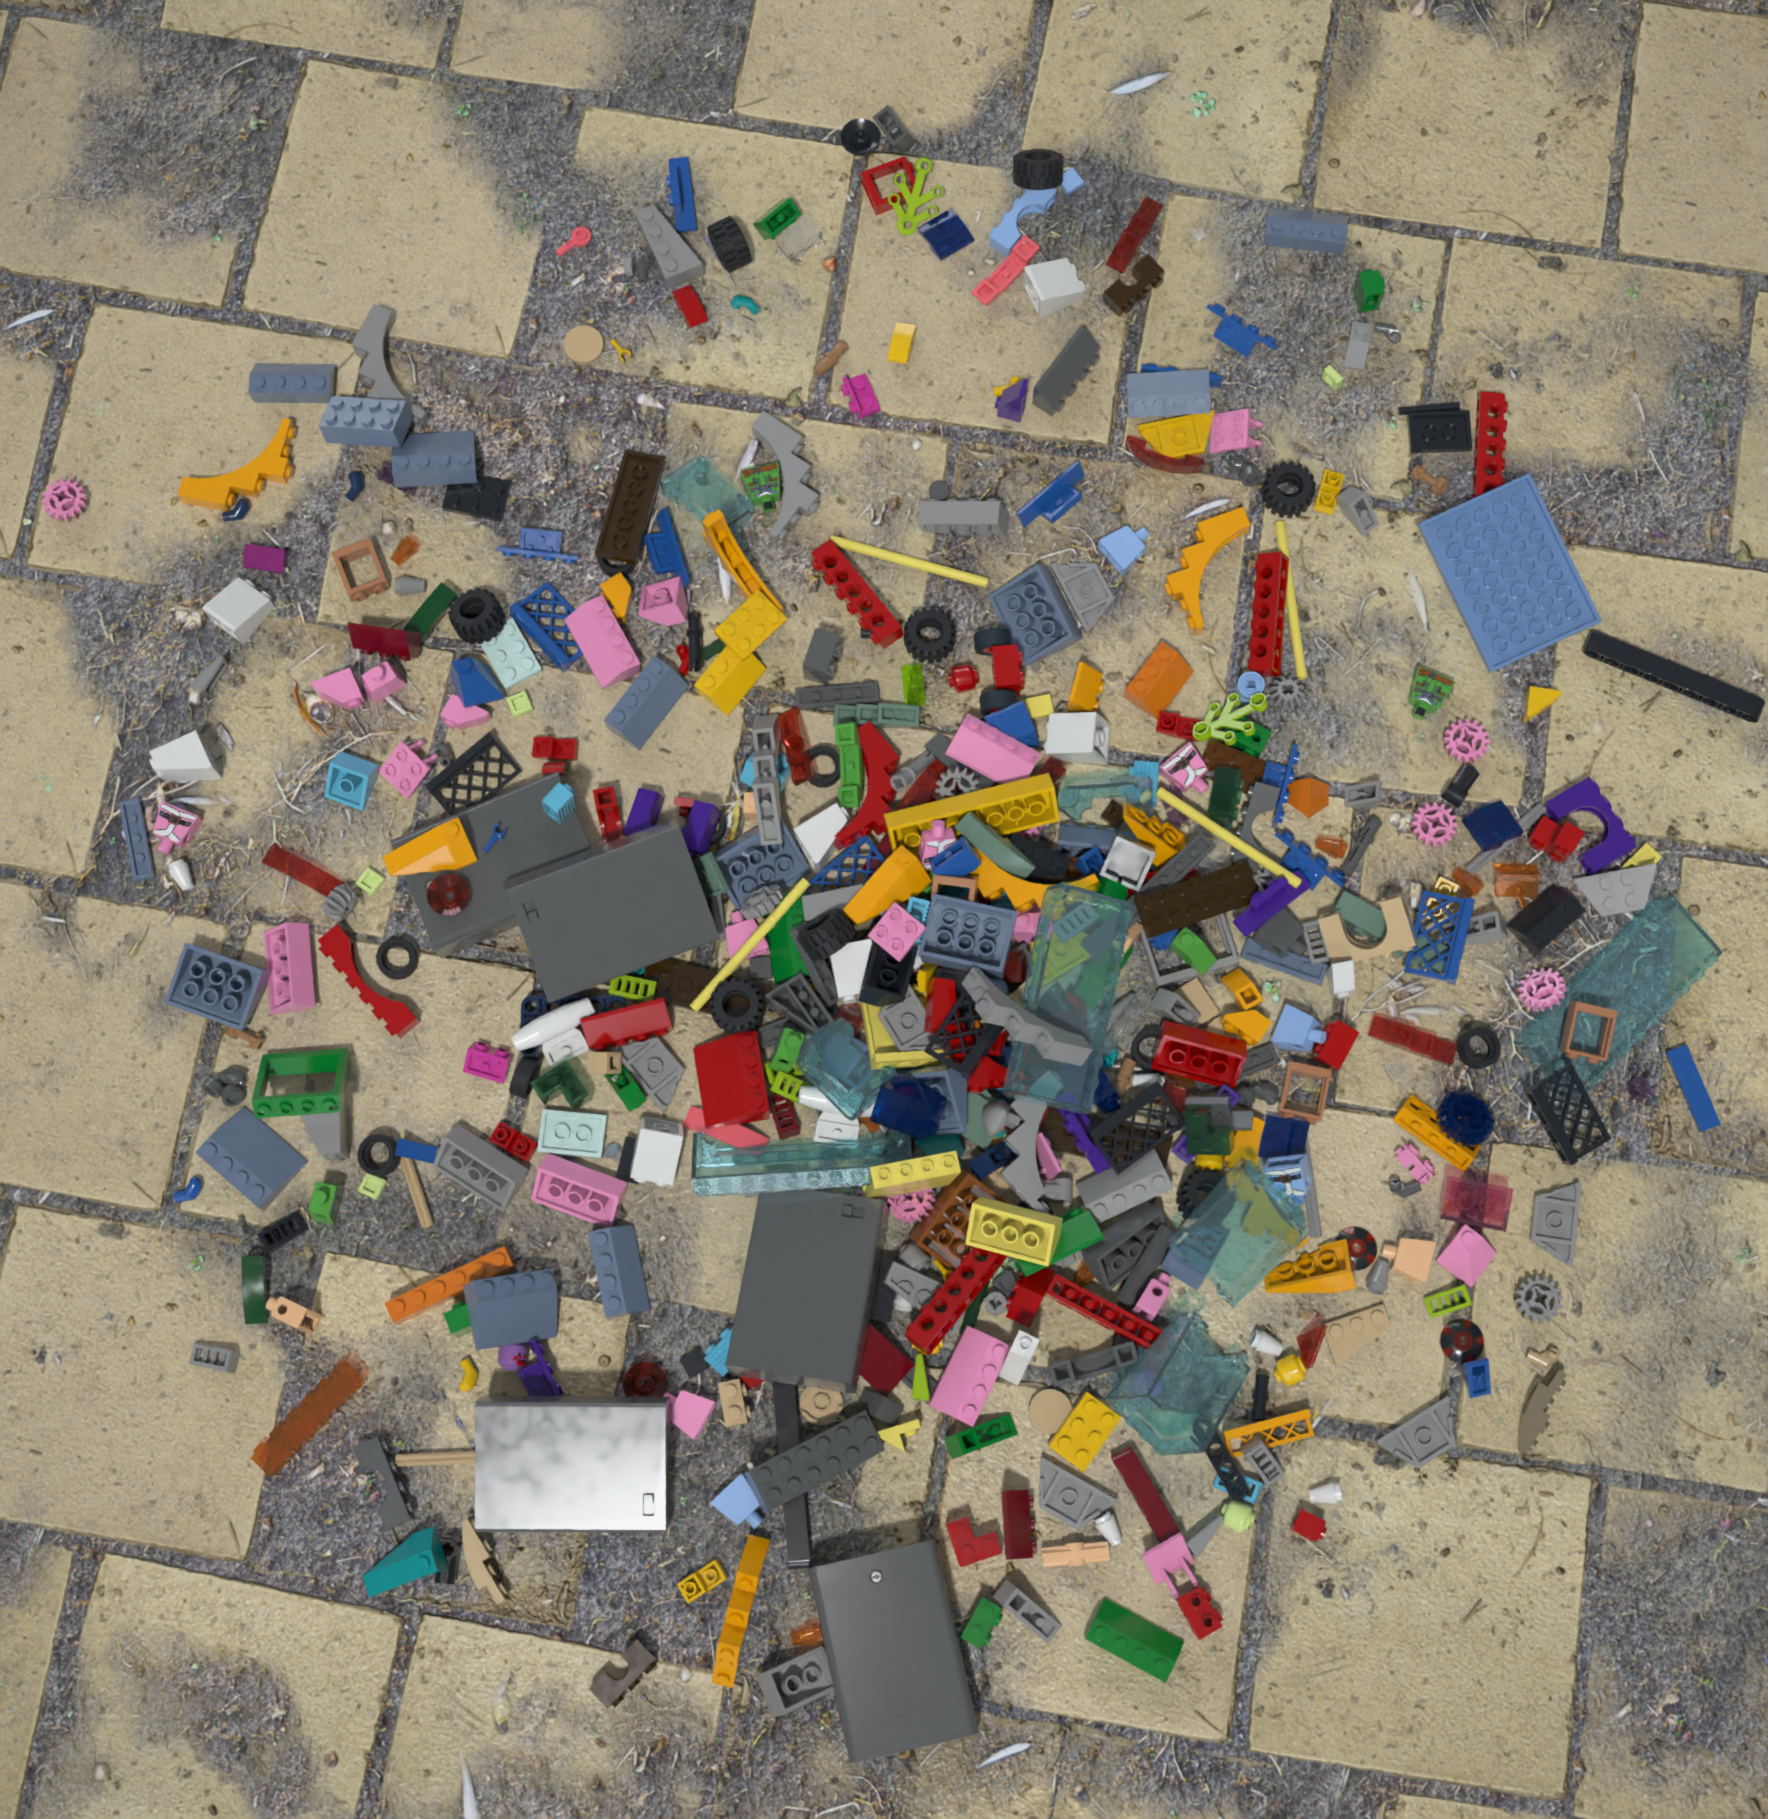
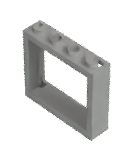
(1189, 974)

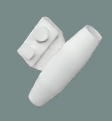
(556, 1032)
(831, 1123)

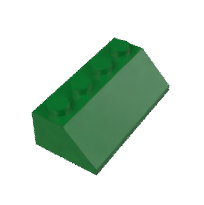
(783, 951)
(1077, 1233)
(1134, 1640)

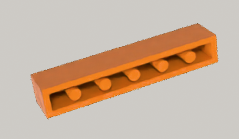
(448, 1285)

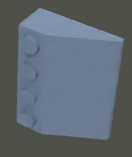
(435, 459)
(1035, 615)
(751, 866)
(967, 936)
(216, 986)
(950, 1085)
(251, 1158)
(512, 1308)

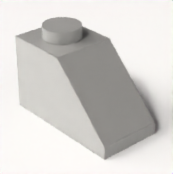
(1357, 345)
(1357, 509)
(1174, 1008)

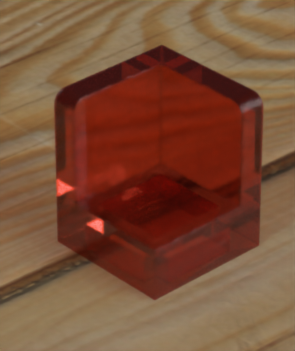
(851, 1017)
(1175, 1095)

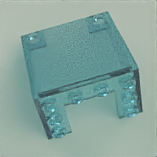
(1240, 1231)
(1179, 1389)

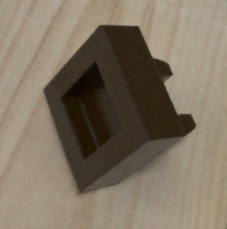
(1113, 814)

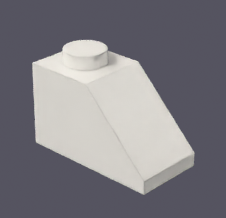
(1341, 979)

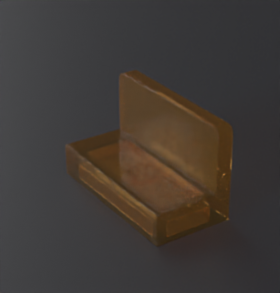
(1516, 880)

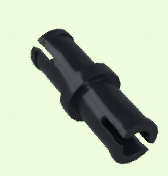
(1260, 1397)

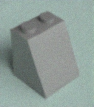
(329, 1134)

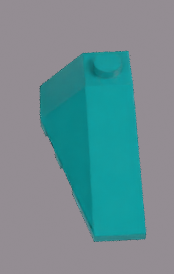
(412, 1560)

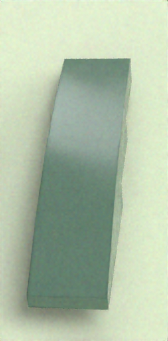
(880, 715)
(996, 848)

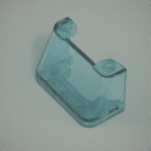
(705, 491)
(1132, 788)
(842, 1069)

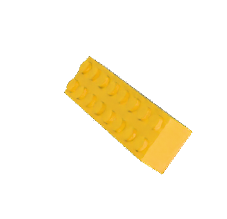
(1003, 807)

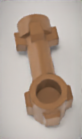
(1438, 485)
(256, 1041)

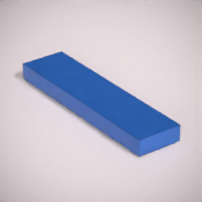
(1692, 1088)

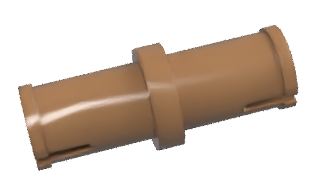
(830, 358)
(1123, 1076)

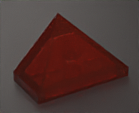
(1310, 1344)

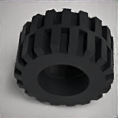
(1038, 169)
(729, 244)
(1288, 474)
(470, 605)
(925, 619)
(826, 934)
(729, 990)
(1200, 1180)

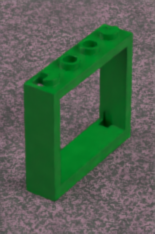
(301, 1063)

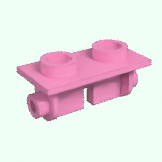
(1422, 1168)

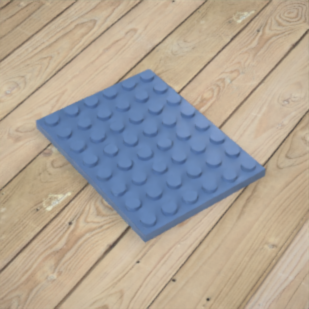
(1509, 573)

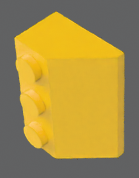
(729, 680)

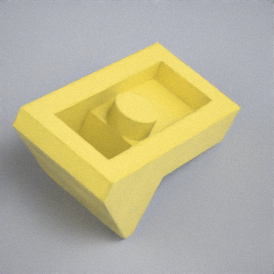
(892, 1434)

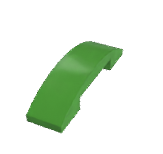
(850, 765)

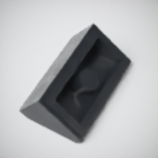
(624, 1166)

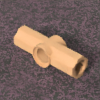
(1075, 1554)

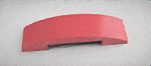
(1007, 271)
(732, 1135)

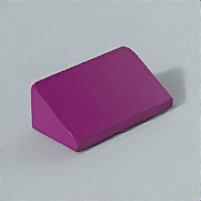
(264, 558)

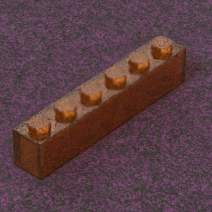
(308, 1418)

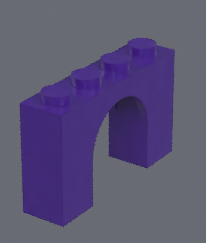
(1587, 798)
(696, 832)

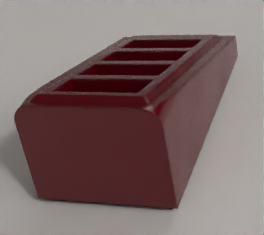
(786, 1128)

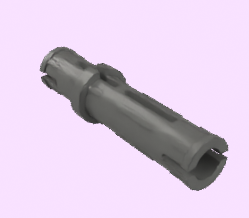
(1363, 842)

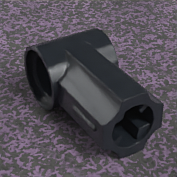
(1458, 789)
(448, 1576)

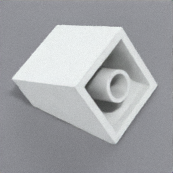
(1052, 286)
(239, 609)
(1078, 737)
(185, 759)
(818, 835)
(850, 968)
(656, 1151)

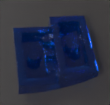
(946, 234)
(1492, 826)
(1283, 1137)

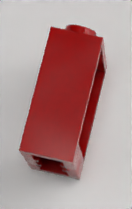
(881, 205)

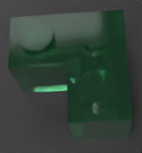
(1225, 796)
(561, 1081)
(1203, 1137)

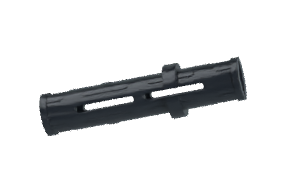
(694, 636)

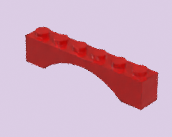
(341, 949)

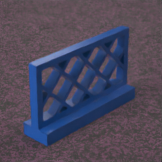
(539, 634)
(839, 861)
(1458, 940)

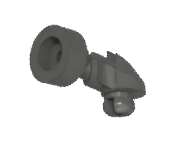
(1249, 474)
(214, 1085)
(1262, 1091)

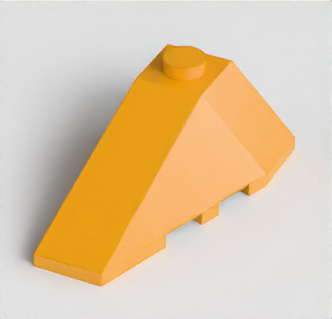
(1162, 837)
(436, 850)
(894, 881)
(1320, 1272)

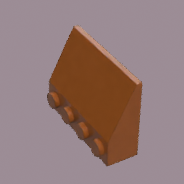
(946, 1227)

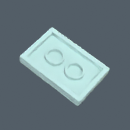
(511, 656)
(572, 1134)

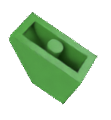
(1193, 951)

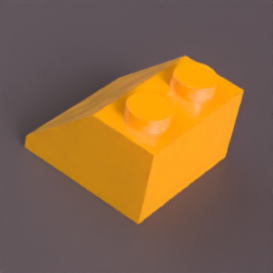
(1085, 690)

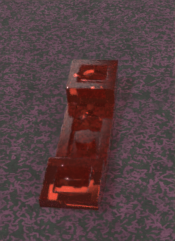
(1161, 462)
(924, 786)
(300, 870)

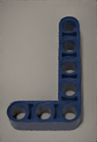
(542, 1008)

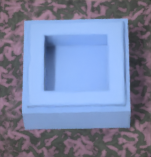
(1071, 181)

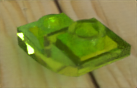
(913, 685)

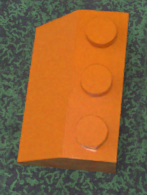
(1158, 681)

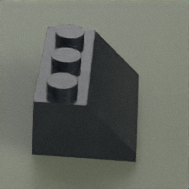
(1049, 864)
(1545, 919)
(886, 977)

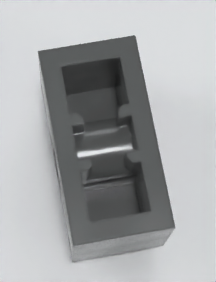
(894, 129)

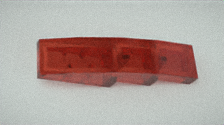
(1134, 235)
(796, 746)
(1412, 1040)

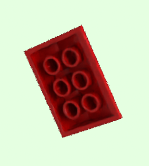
(731, 1081)

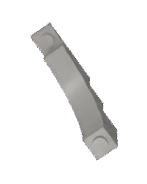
(766, 782)
(1022, 1171)

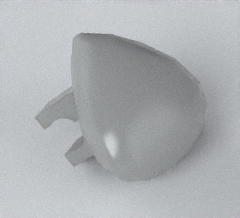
(997, 1116)

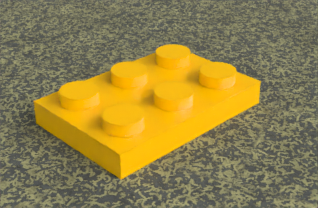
(750, 625)
(1084, 1431)

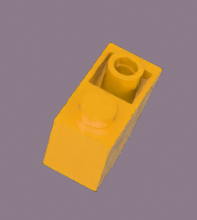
(619, 595)
(1242, 990)
(1247, 1025)

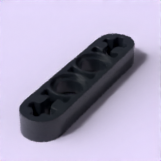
(1219, 1461)

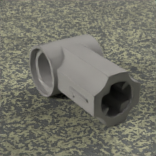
(1058, 1190)

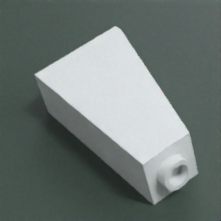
(1018, 1357)

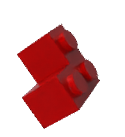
(1555, 839)
(1028, 1296)
(969, 1549)

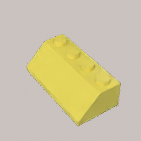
(1013, 1231)

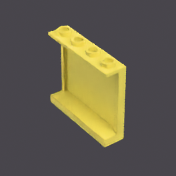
(881, 1047)
(912, 1175)

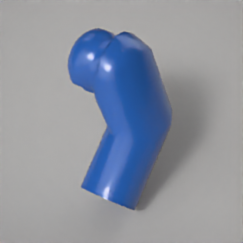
(191, 1191)

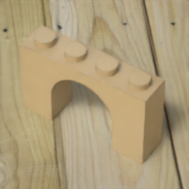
(1344, 948)

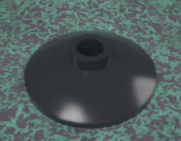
(860, 129)

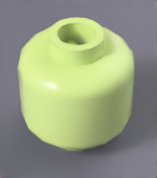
(1237, 1516)

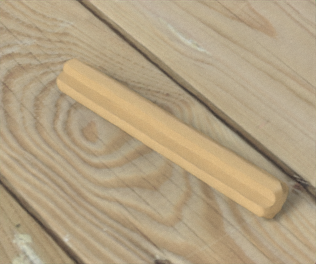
(416, 1192)
(442, 1458)

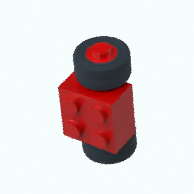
(1006, 668)

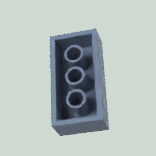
(366, 421)

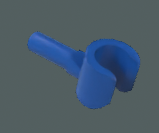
(496, 836)

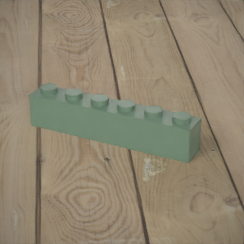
(1370, 922)

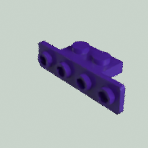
(1269, 903)
(1078, 1125)
(538, 1377)

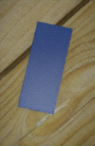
(415, 1151)

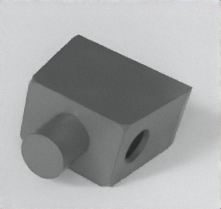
(1281, 935)

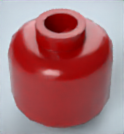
(963, 678)

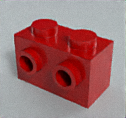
(1336, 1046)
(1199, 1612)

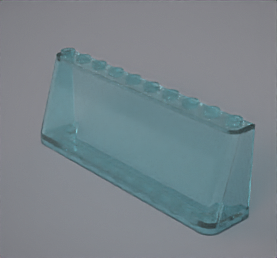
(1634, 974)
(1073, 988)
(791, 1165)

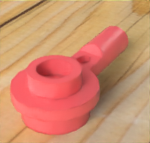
(580, 237)

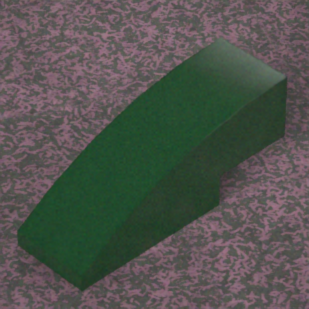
(254, 1289)

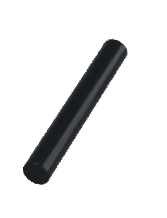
(1431, 407)

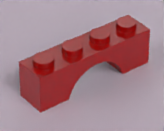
(608, 814)

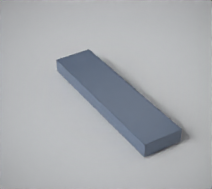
(137, 839)
(1289, 964)

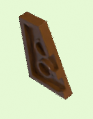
(1225, 756)

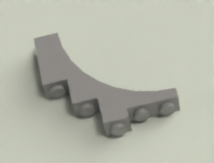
(372, 346)
(798, 498)
(1022, 1025)

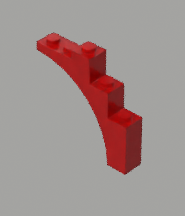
(879, 763)
(939, 1003)

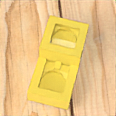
(1039, 706)
(1644, 856)

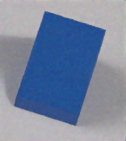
(1089, 863)
(1477, 1377)

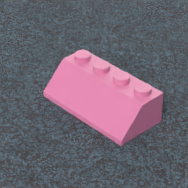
(602, 642)
(992, 752)
(290, 965)
(578, 1191)
(969, 1376)

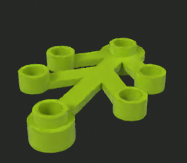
(913, 199)
(1208, 729)

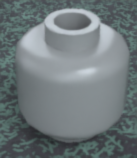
(914, 1258)

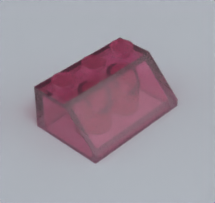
(1475, 1203)

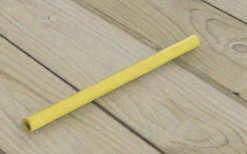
(910, 561)
(1291, 605)
(1228, 837)
(750, 944)

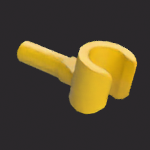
(621, 351)
(945, 1272)

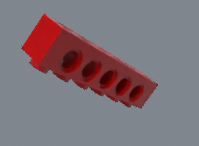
(1489, 403)
(829, 555)
(1277, 565)
(956, 1304)
(1102, 1312)

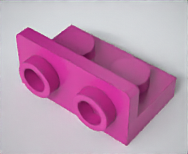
(860, 395)
(487, 1062)

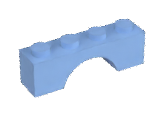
(1006, 234)

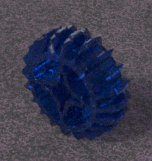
(1455, 1109)

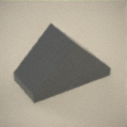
(879, 1407)

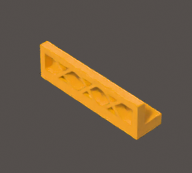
(1419, 1125)
(1270, 1424)

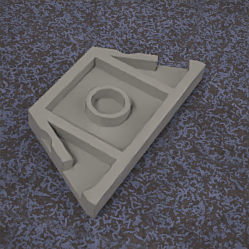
(1085, 591)
(1618, 890)
(906, 1024)
(653, 1069)
(1556, 1222)
(1422, 1436)
(1069, 1496)

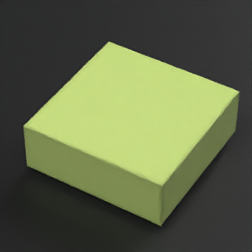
(1332, 378)
(519, 704)
(370, 881)
(372, 1186)

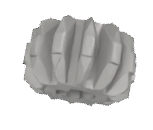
(1283, 686)
(339, 903)

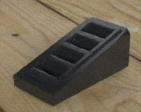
(263, 1235)

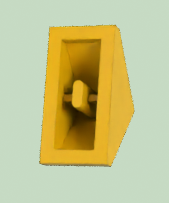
(1537, 700)

